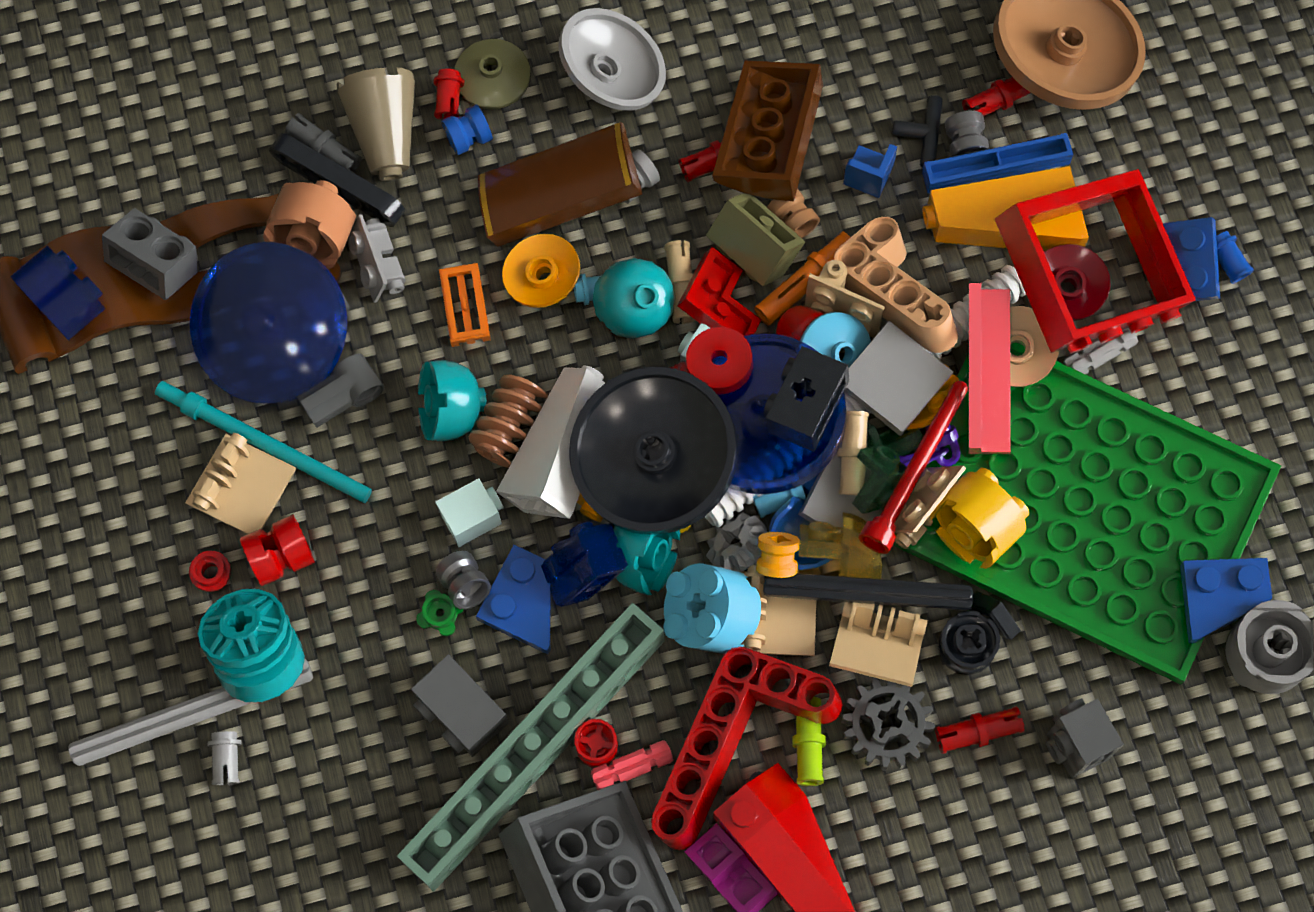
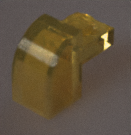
(841, 543)

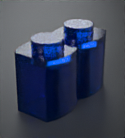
(58, 291)

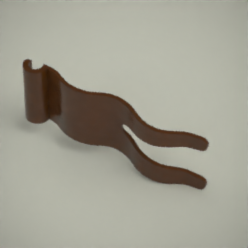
(126, 303)

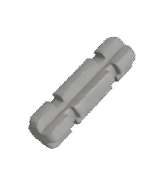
(1099, 353)

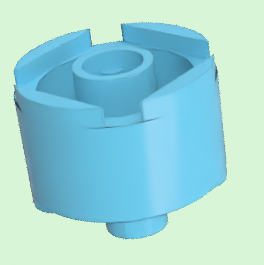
(710, 608)

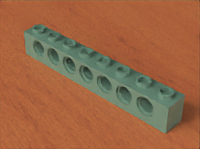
(531, 747)

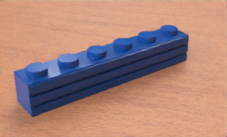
(998, 162)

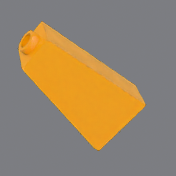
(968, 211)

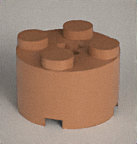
(311, 220)

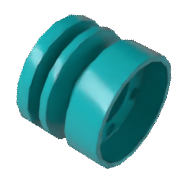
(251, 645)

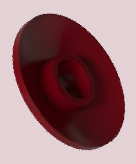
(1087, 275)

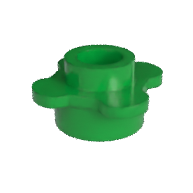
(428, 618)

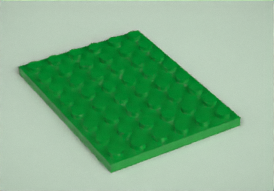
(1113, 513)

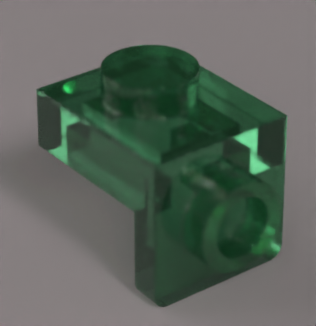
(902, 444)
(884, 477)

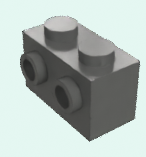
(459, 707)
(1082, 737)

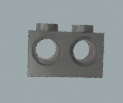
(150, 253)

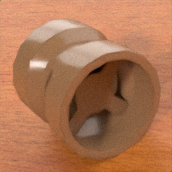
(795, 214)

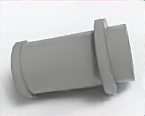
(224, 754)

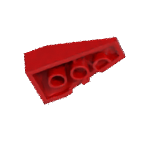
(784, 842)

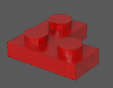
(710, 299)

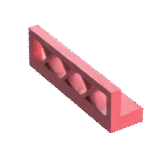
(989, 370)

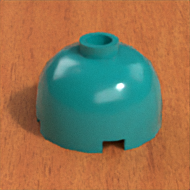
(634, 298)
(450, 400)
(647, 558)

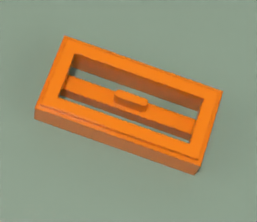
(469, 334)

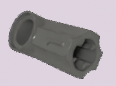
(350, 385)

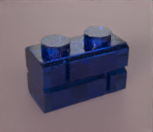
(583, 563)

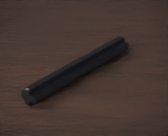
(870, 591)

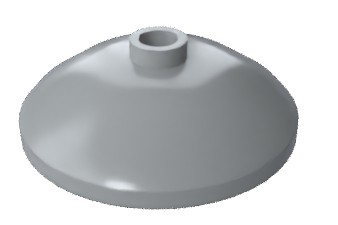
(612, 59)

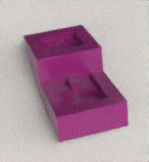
(730, 871)

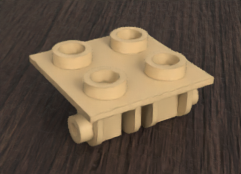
(829, 295)
(240, 484)
(927, 494)
(784, 625)
(878, 643)

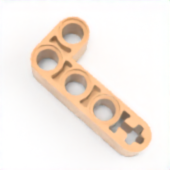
(874, 273)

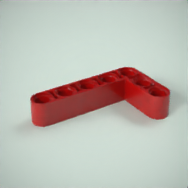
(729, 730)

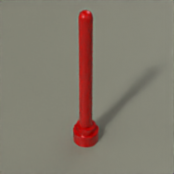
(880, 532)

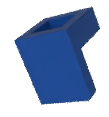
(869, 170)

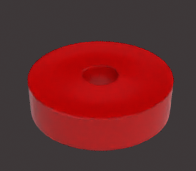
(716, 343)

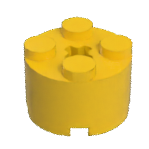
(980, 518)

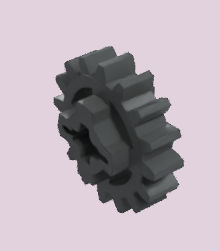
(903, 730)

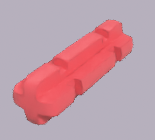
(632, 765)

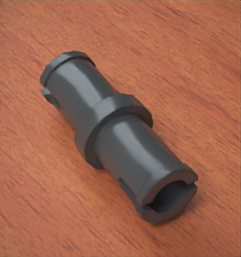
(322, 142)

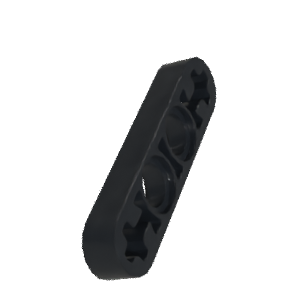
(350, 186)

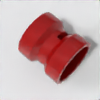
(596, 735)

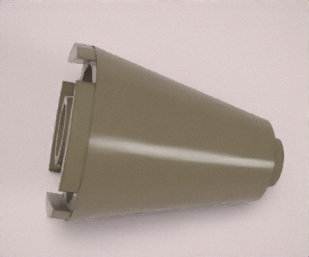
(381, 118)

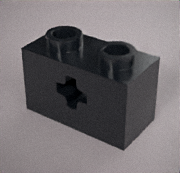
(806, 420)

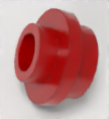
(201, 563)

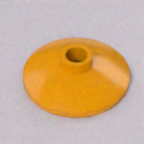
(535, 257)

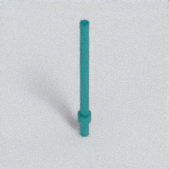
(197, 407)

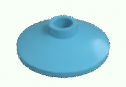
(834, 331)

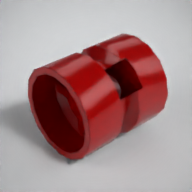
(277, 550)

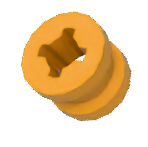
(777, 554)

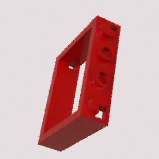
(1146, 235)

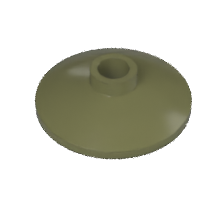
(496, 87)

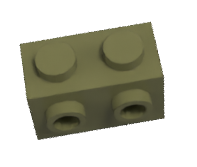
(755, 238)

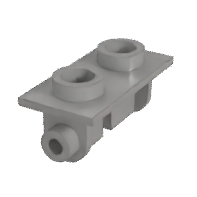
(369, 242)

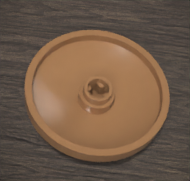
(1070, 49)

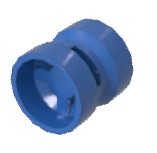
(466, 130)

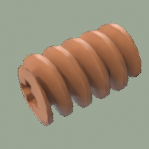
(505, 417)

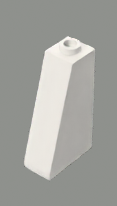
(541, 471)

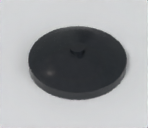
(653, 450)

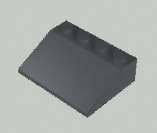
(589, 857)

